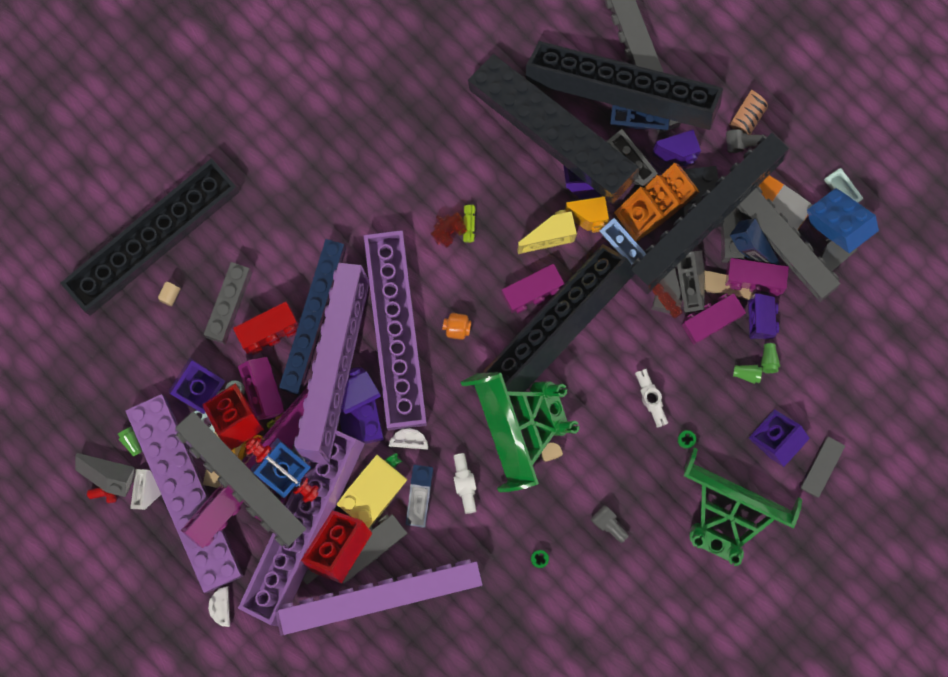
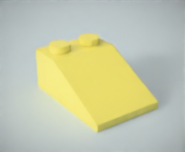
(553, 232)
(372, 491)

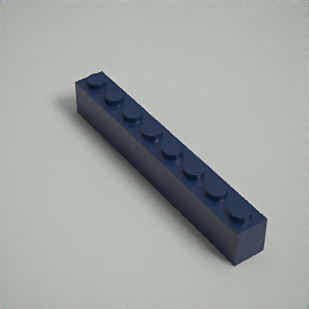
(312, 318)

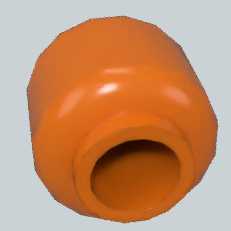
(457, 326)

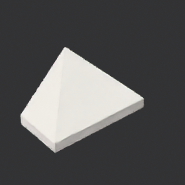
(144, 489)

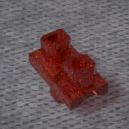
(446, 226)

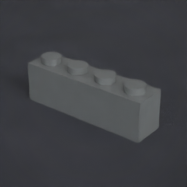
(228, 303)
(382, 539)

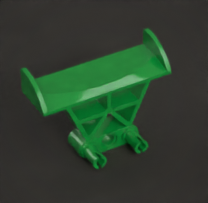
(506, 430)
(732, 549)

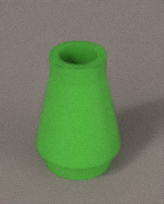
(770, 360)
(750, 373)
(130, 441)

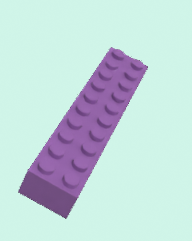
(395, 330)
(332, 364)
(181, 489)
(280, 567)
(378, 598)

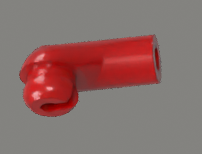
(98, 492)

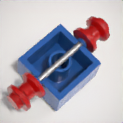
(281, 468)

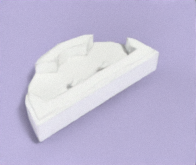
(409, 439)
(219, 607)

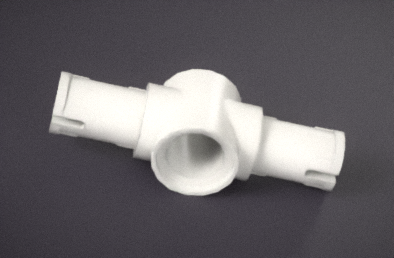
(647, 388)
(465, 483)

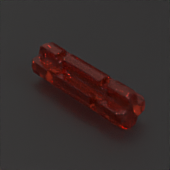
(667, 300)

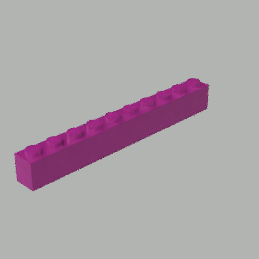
(221, 504)

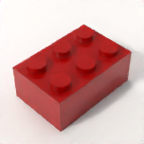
(266, 329)
(232, 417)
(336, 546)

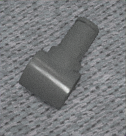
(739, 141)
(606, 520)

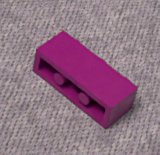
(756, 276)
(532, 289)
(713, 318)
(261, 388)

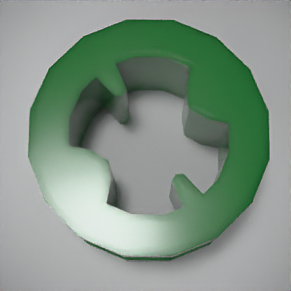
(682, 435)
(393, 460)
(546, 558)

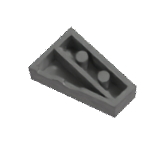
(625, 146)

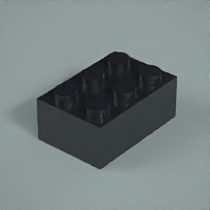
(704, 179)

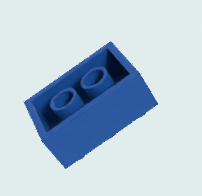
(843, 220)

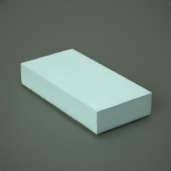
(842, 182)

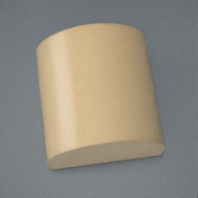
(168, 294)
(551, 452)

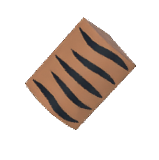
(749, 113)

